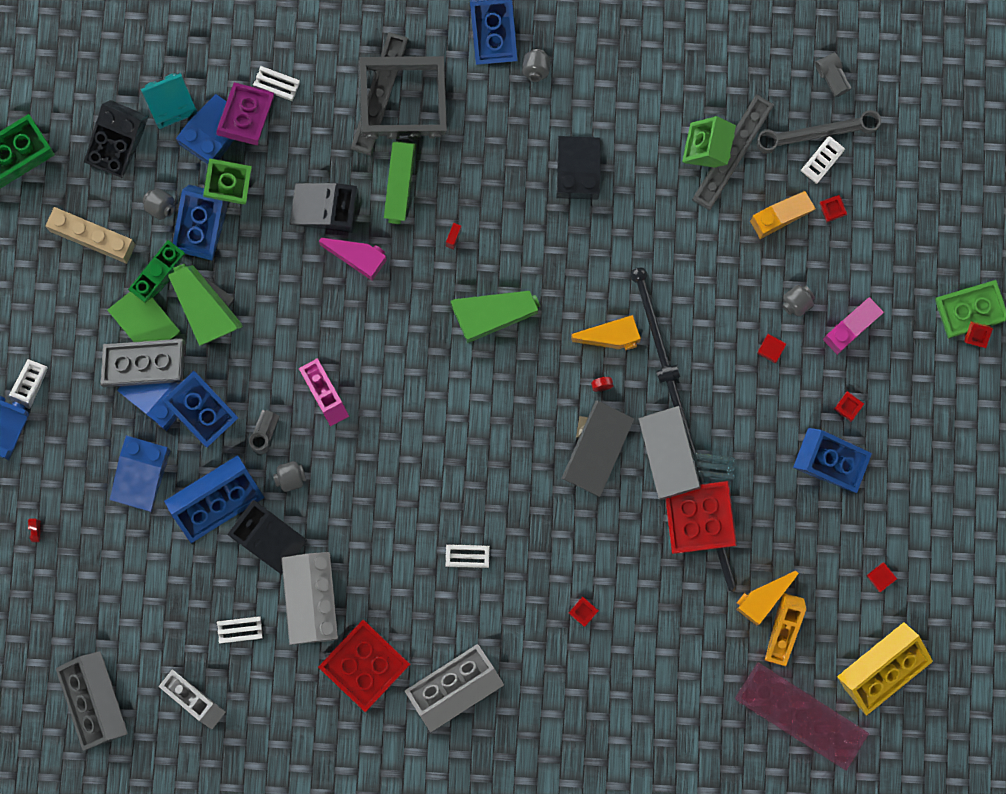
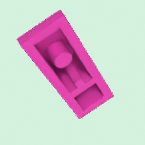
(360, 256)
(853, 325)
(324, 392)

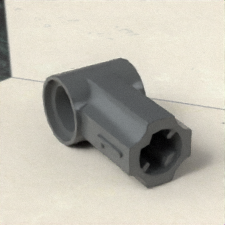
(831, 69)
(264, 430)

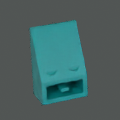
(169, 100)

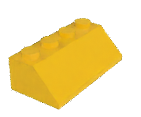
(885, 668)

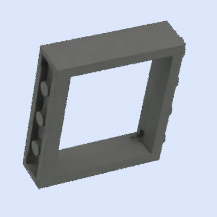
(401, 63)

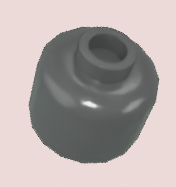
(536, 65)
(158, 203)
(798, 300)
(289, 476)

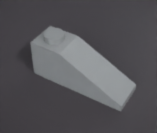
(192, 699)

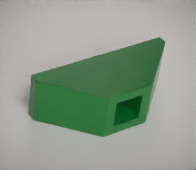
(156, 273)

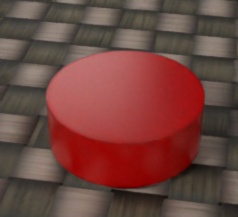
(602, 384)

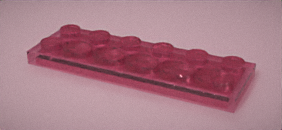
(801, 716)

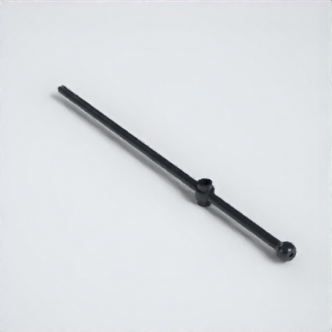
(668, 374)

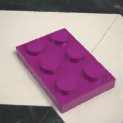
(245, 113)

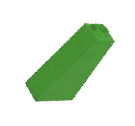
(399, 181)
(203, 307)
(491, 313)

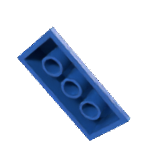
(213, 499)

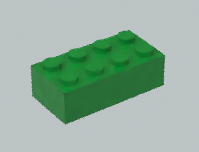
(21, 149)

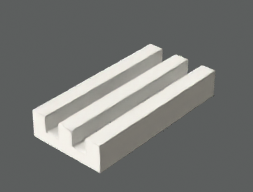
(293, 89)
(467, 556)
(220, 624)

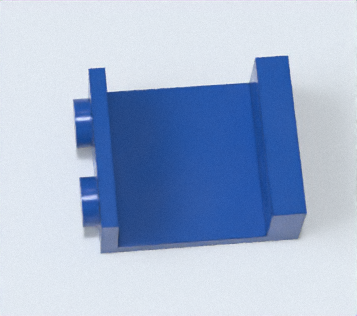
(11, 425)

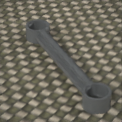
(819, 131)

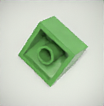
(709, 142)
(227, 181)

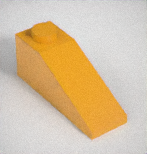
(781, 214)
(614, 334)
(761, 600)
(785, 628)

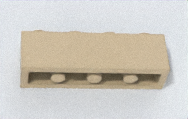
(90, 235)

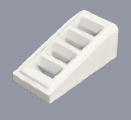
(835, 146)
(31, 394)

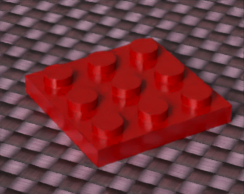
(701, 519)
(364, 665)

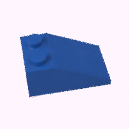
(493, 31)
(200, 132)
(199, 223)
(149, 400)
(200, 409)
(832, 459)
(139, 473)

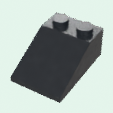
(578, 168)

